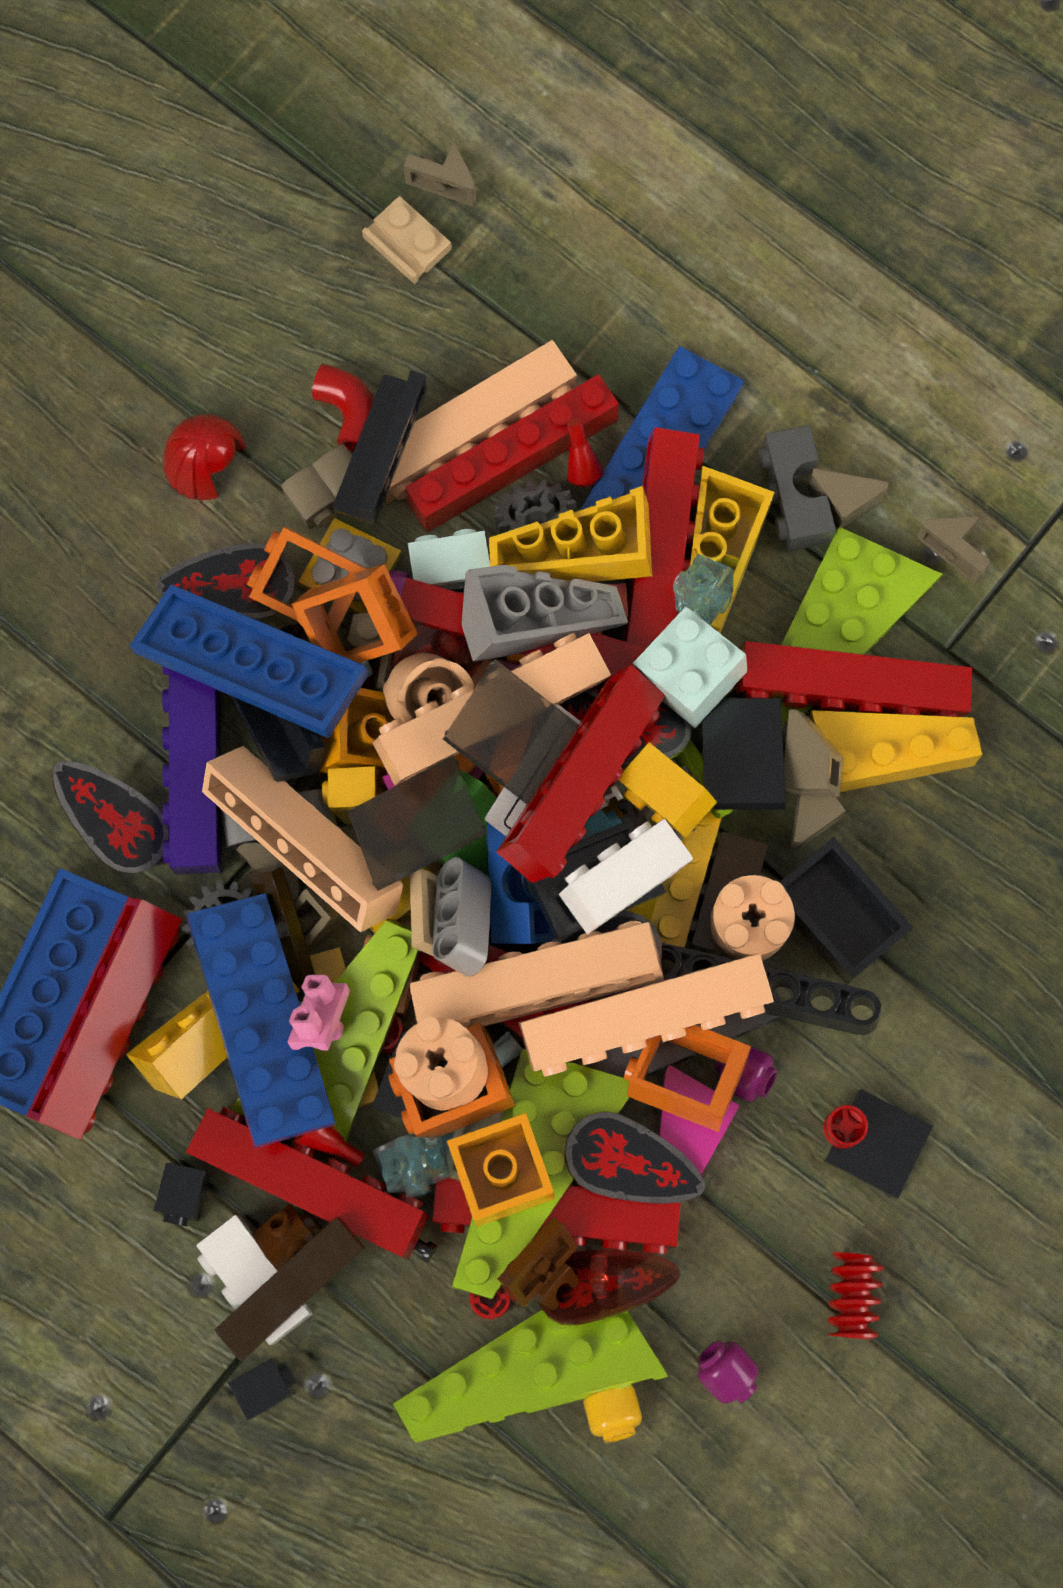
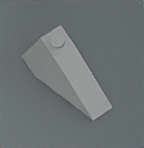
(525, 611)

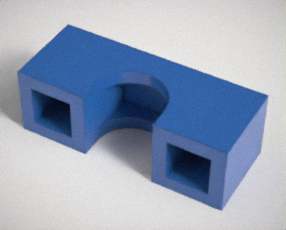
(513, 909)

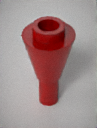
(582, 462)
(331, 1142)

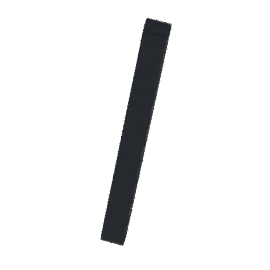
(796, 1008)

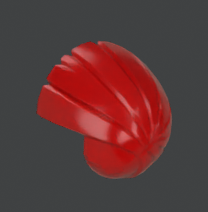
(198, 450)

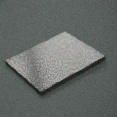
(510, 731)
(416, 823)

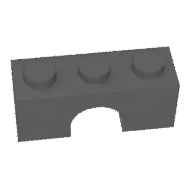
(801, 519)

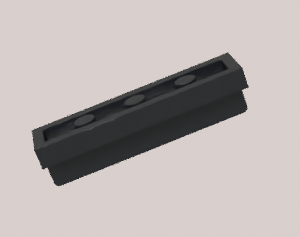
(380, 447)
(285, 746)

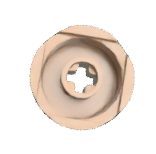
(416, 677)
(763, 898)
(438, 1041)

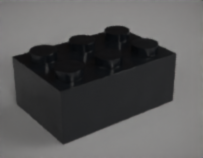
(843, 911)

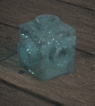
(704, 588)
(414, 1164)

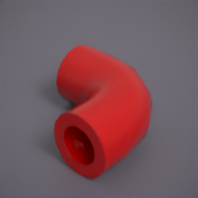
(349, 395)

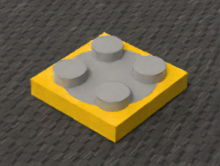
(354, 545)

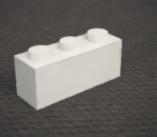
(624, 874)
(242, 1268)

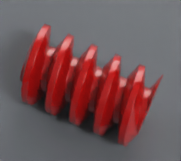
(855, 1296)

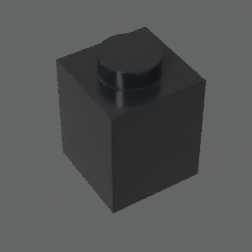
(181, 1194)
(263, 1387)

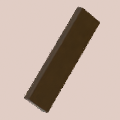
(289, 1289)

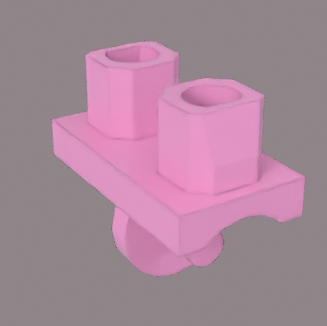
(318, 1018)

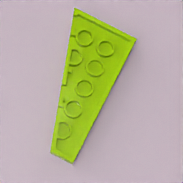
(856, 598)
(376, 988)
(552, 1109)
(529, 1371)

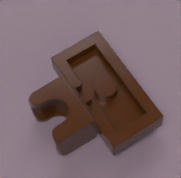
(541, 1267)

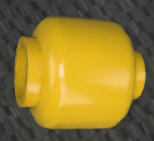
(613, 1413)

